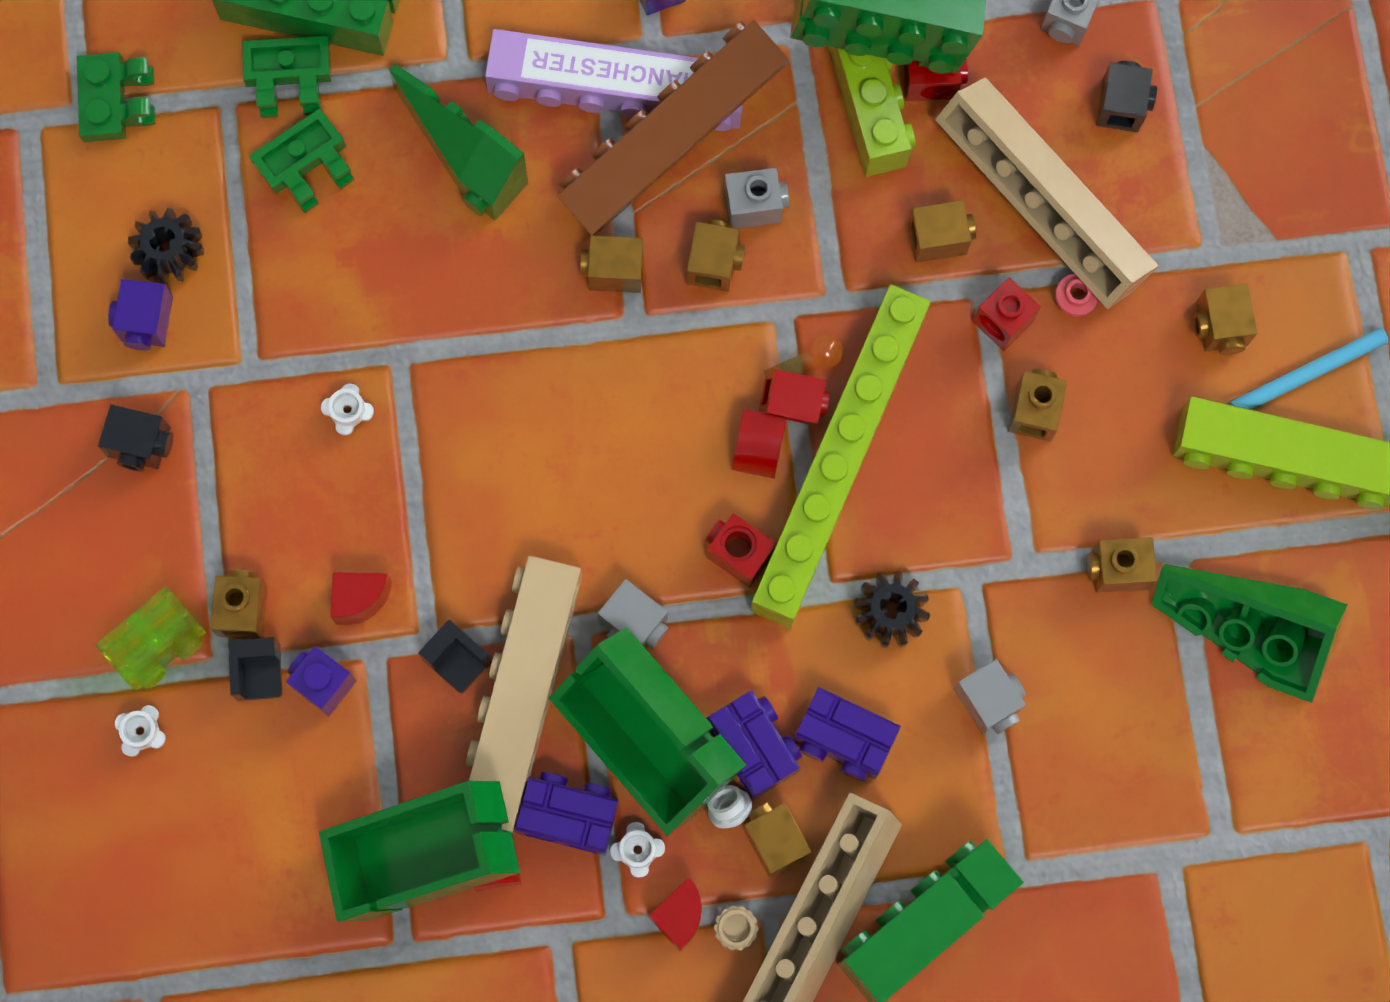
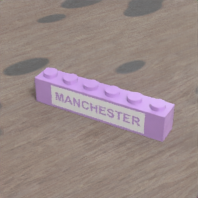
(584, 74)

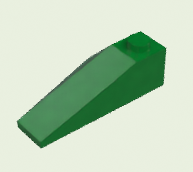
(476, 156)
(1264, 625)

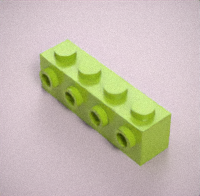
(874, 111)

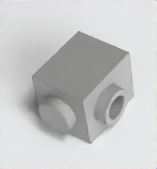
(1069, 19)
(755, 198)
(637, 612)
(992, 697)

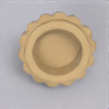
(736, 928)

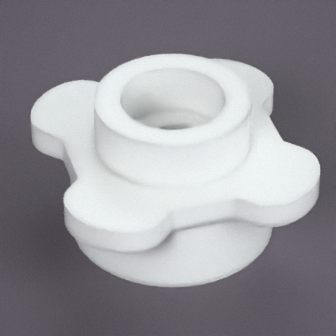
(345, 397)
(128, 724)
(636, 836)

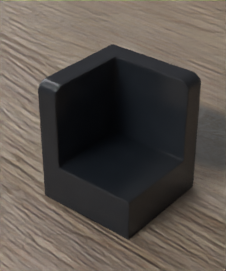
(455, 657)
(255, 669)

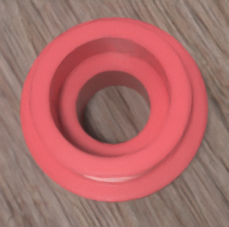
(1071, 305)

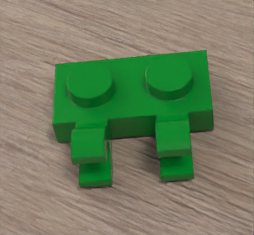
(287, 62)
(102, 95)
(298, 152)

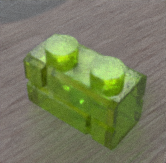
(152, 640)

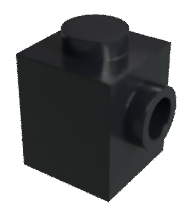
(1126, 96)
(135, 438)

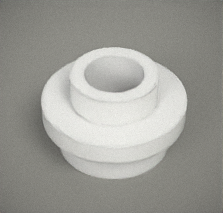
(729, 807)

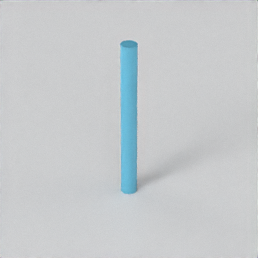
(1312, 370)

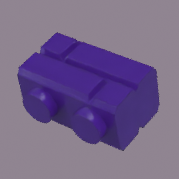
(751, 734)
(846, 735)
(567, 814)

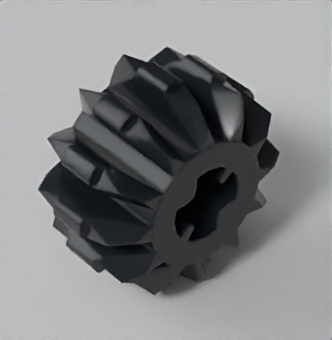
(149, 249)
(903, 622)

